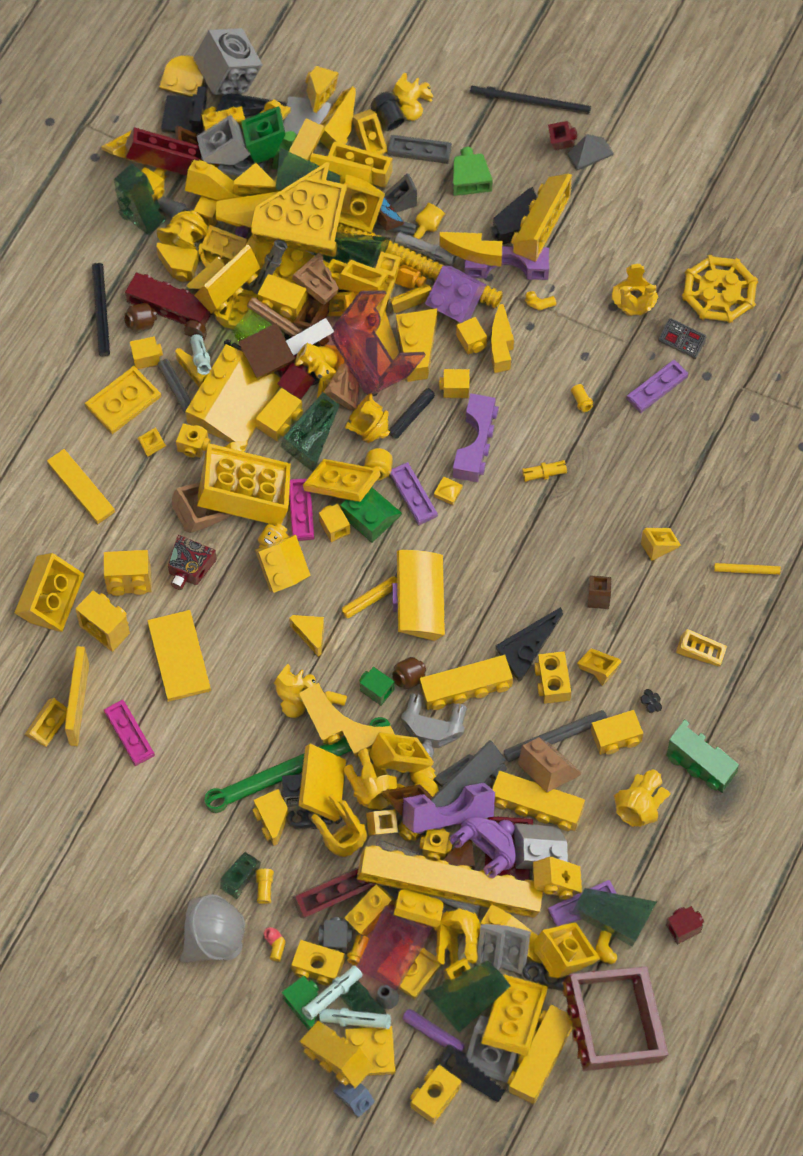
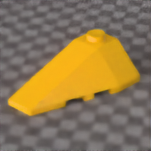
(240, 210)

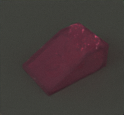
(393, 948)

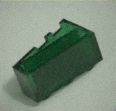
(294, 167)
(359, 248)
(309, 434)
(468, 994)

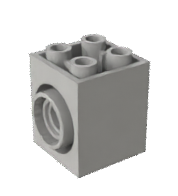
(227, 61)

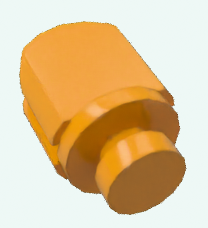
(409, 277)

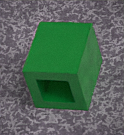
(376, 685)

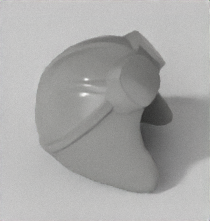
(212, 930)

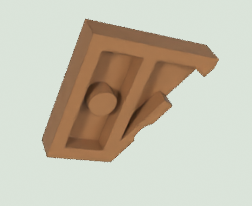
(316, 279)
(344, 388)

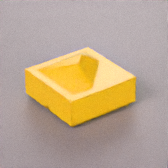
(151, 441)
(448, 490)

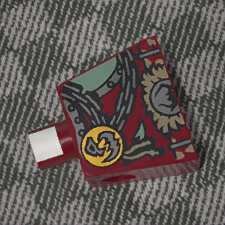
(189, 562)

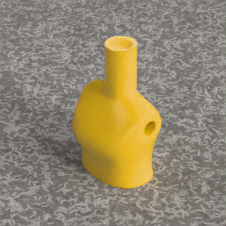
(428, 220)

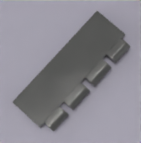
(477, 770)

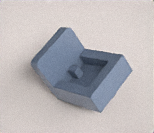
(357, 1099)

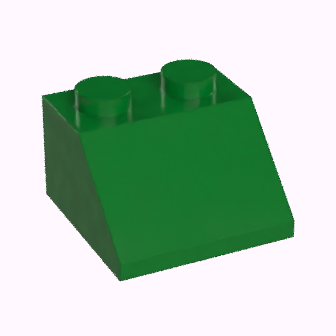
(371, 514)

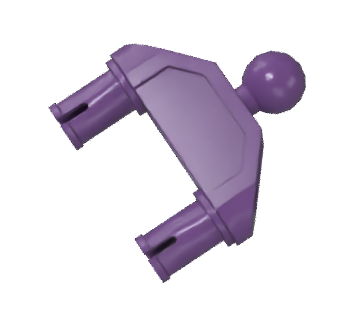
(492, 838)

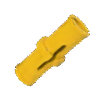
(544, 470)

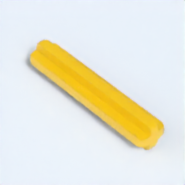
(369, 597)

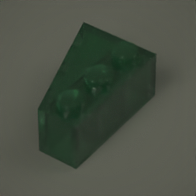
(136, 200)
(614, 913)

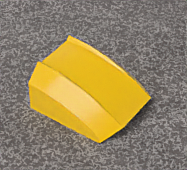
(564, 950)

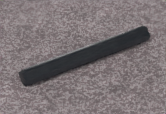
(101, 309)

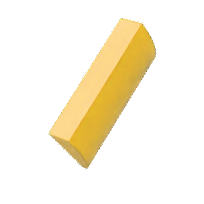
(420, 594)

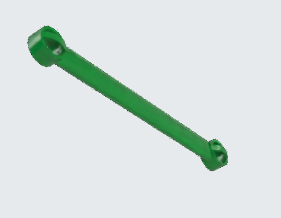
(274, 774)

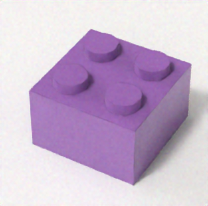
(455, 294)

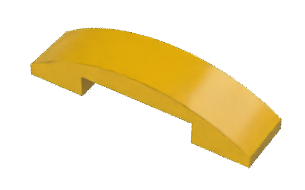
(389, 264)

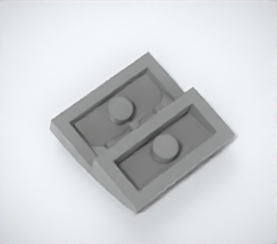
(300, 111)
(503, 947)

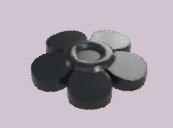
(651, 701)

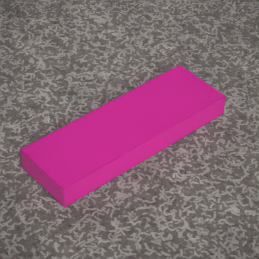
(301, 510)
(129, 732)

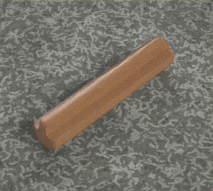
(273, 317)

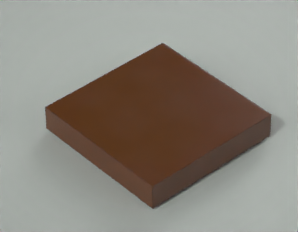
(267, 351)

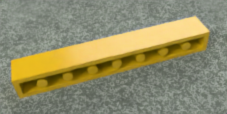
(449, 881)

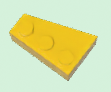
(336, 1055)

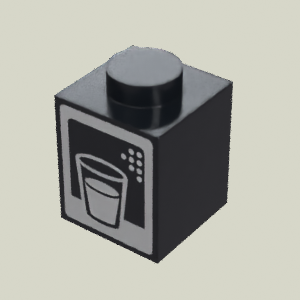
(291, 789)

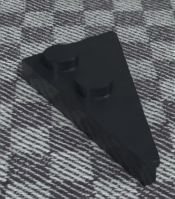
(250, 105)
(526, 644)

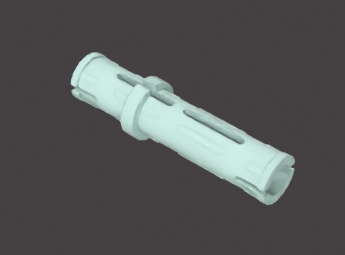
(201, 357)
(339, 986)
(329, 1016)

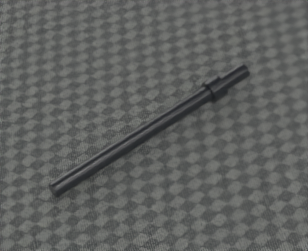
(491, 92)

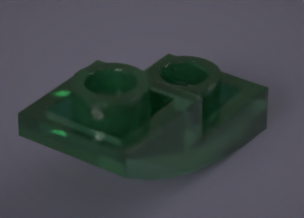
(359, 1000)

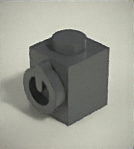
(335, 934)

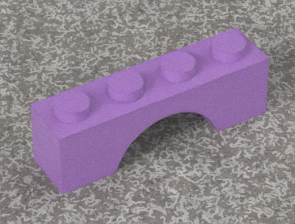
(533, 270)
(469, 460)
(422, 814)

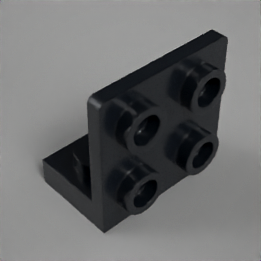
(185, 112)

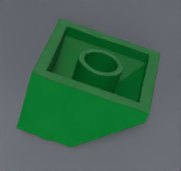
(264, 134)

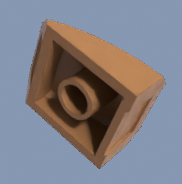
(190, 515)

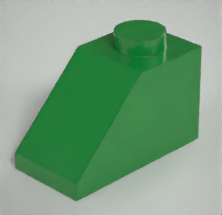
(300, 995)

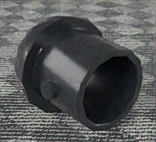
(388, 110)

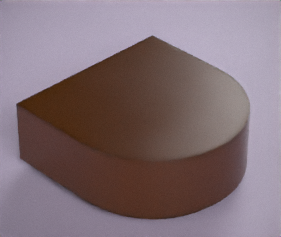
(193, 327)

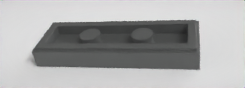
(419, 149)

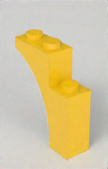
(333, 724)

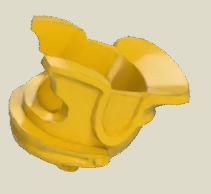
(183, 230)
(369, 420)

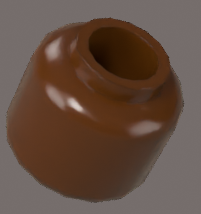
(140, 317)
(408, 672)

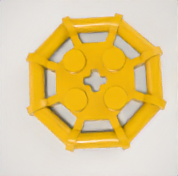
(719, 278)

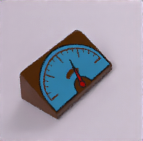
(388, 216)

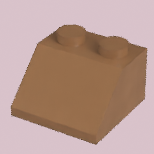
(546, 764)

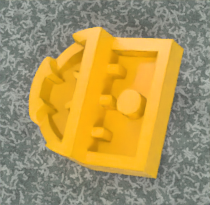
(182, 76)
(220, 244)
(235, 310)
(418, 907)

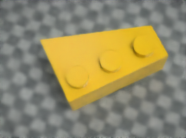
(417, 334)

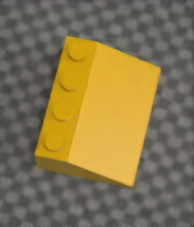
(231, 397)
(244, 485)

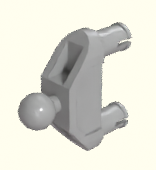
(432, 731)

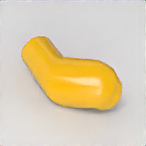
(538, 303)
(603, 949)

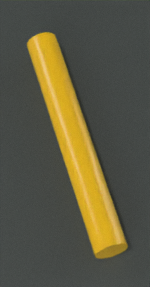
(744, 568)

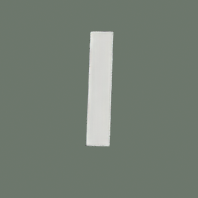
(310, 335)

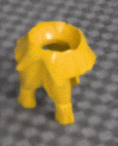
(629, 303)
(371, 783)
(636, 803)
(352, 831)
(450, 926)

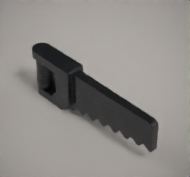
(469, 1073)

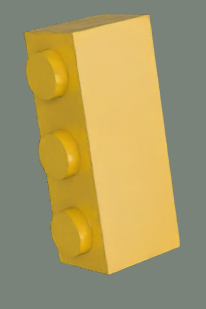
(380, 164)

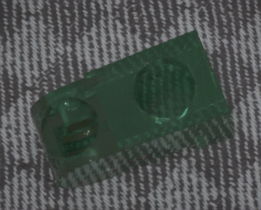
(239, 875)

